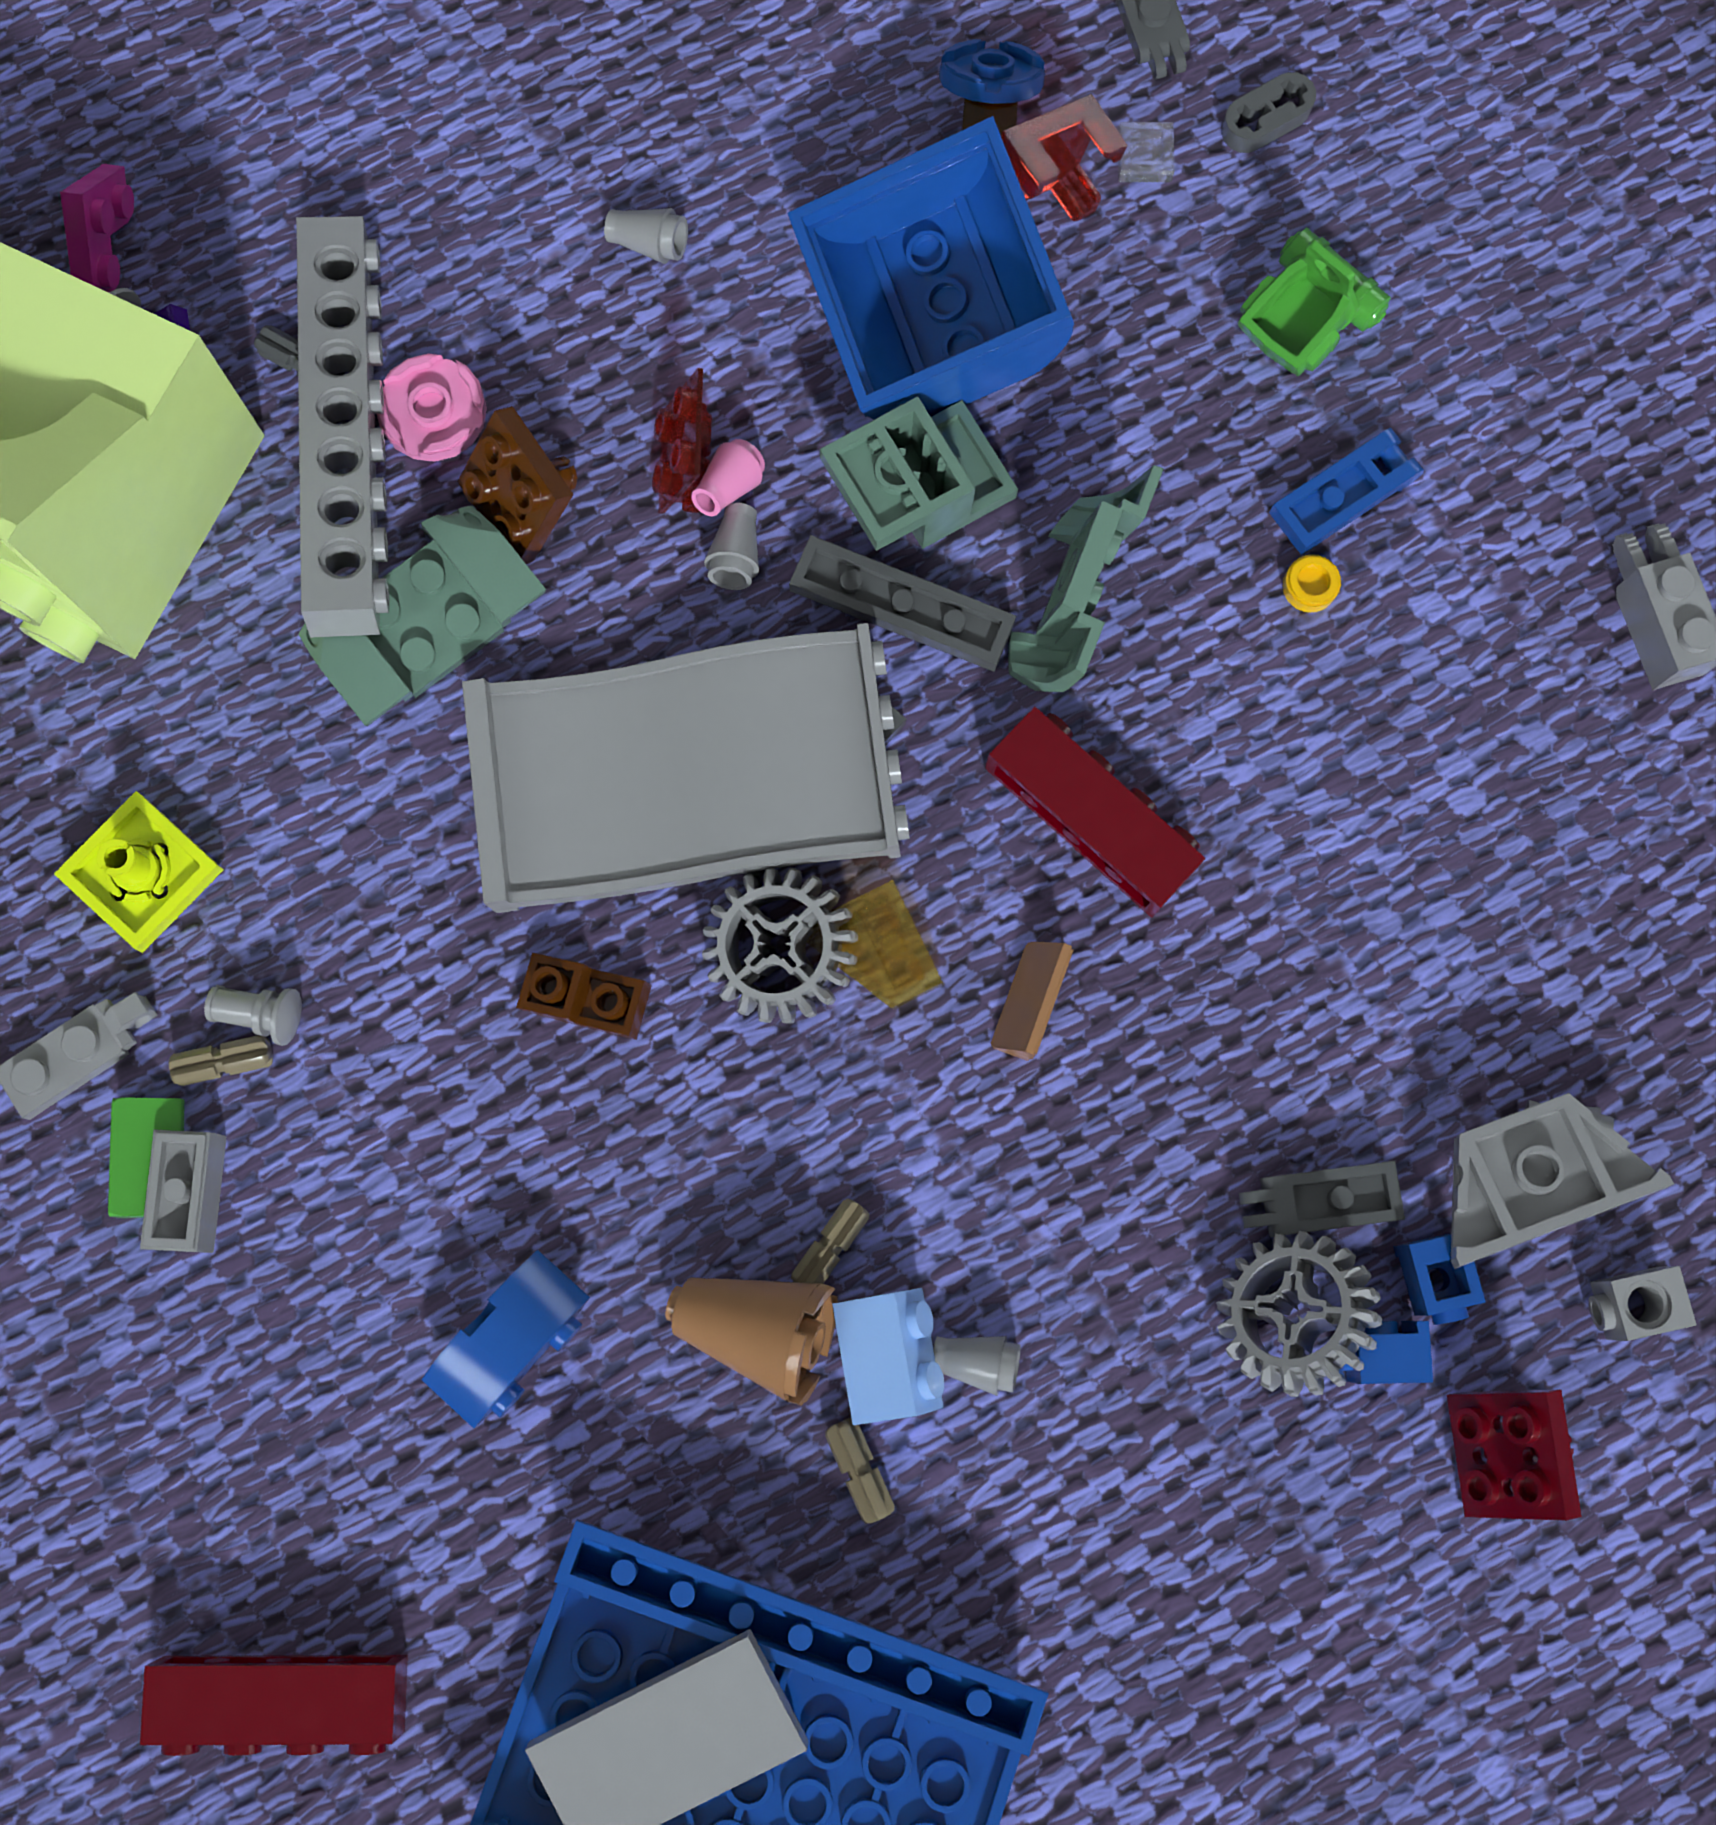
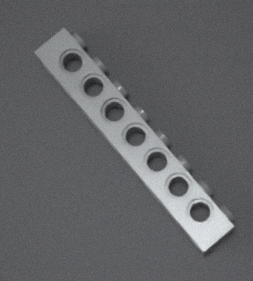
(325, 254)

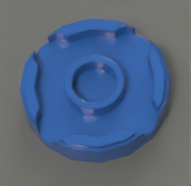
(992, 74)

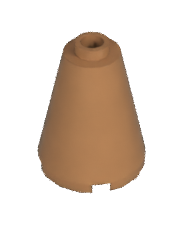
(758, 1328)

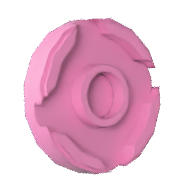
(439, 425)

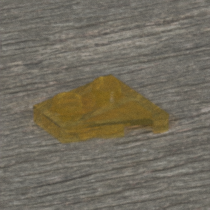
(889, 948)

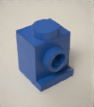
(1460, 1285)
(1398, 1356)

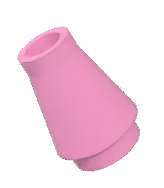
(730, 475)

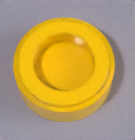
(1311, 583)

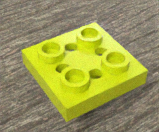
(125, 857)

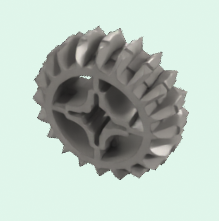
(760, 962)
(1297, 1266)

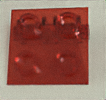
(685, 440)

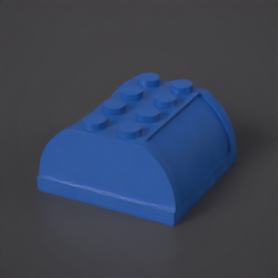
(935, 276)

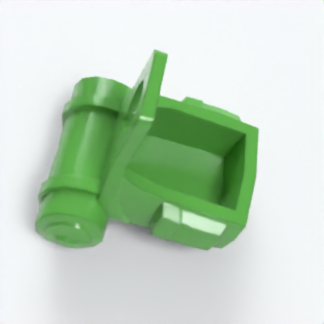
(1308, 303)

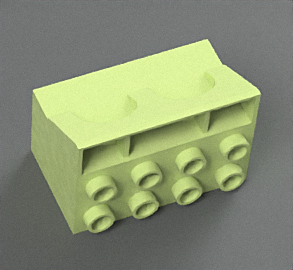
(108, 458)

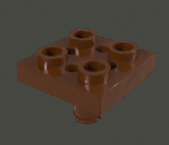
(517, 483)

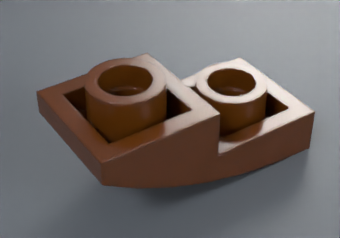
(584, 996)

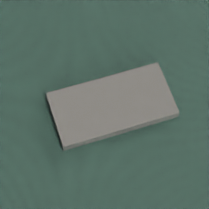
(670, 1740)

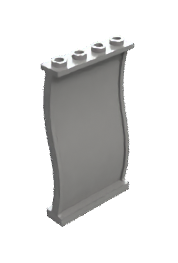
(683, 769)

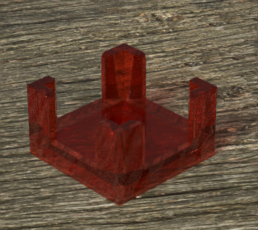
(1050, 149)

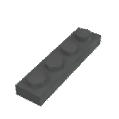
(902, 603)

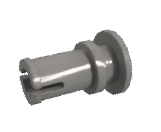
(263, 1012)

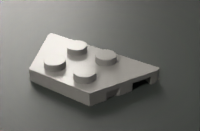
(1539, 1176)

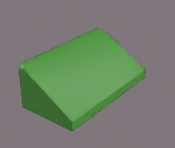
(131, 1146)

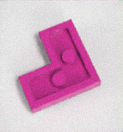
(91, 213)

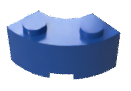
(497, 1349)

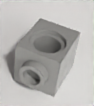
(1664, 1299)

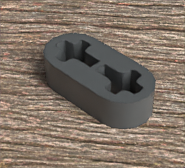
(1263, 103)

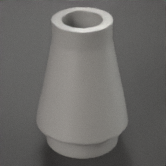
(650, 232)
(734, 551)
(979, 1361)

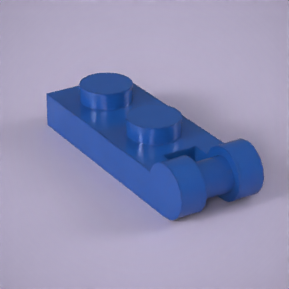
(1345, 491)

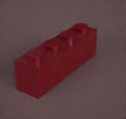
(1094, 810)
(274, 1702)

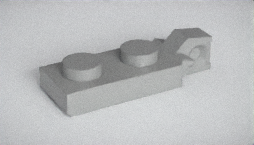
(73, 1054)

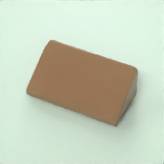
(1031, 998)

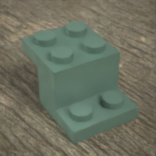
(918, 473)

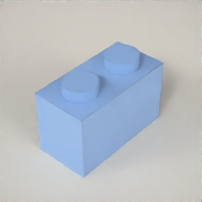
(888, 1356)

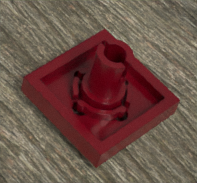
(1522, 1452)

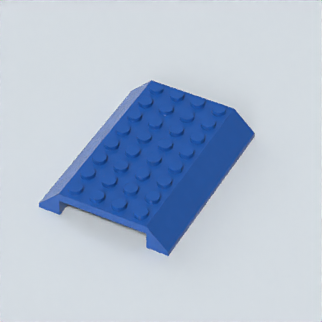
(886, 1720)

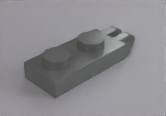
(1156, 33)
(1327, 1199)

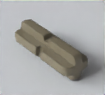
(210, 1062)
(837, 1236)
(865, 1483)

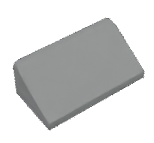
(183, 1191)

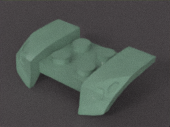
(441, 613)
(1067, 632)

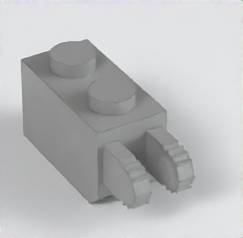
(1665, 608)

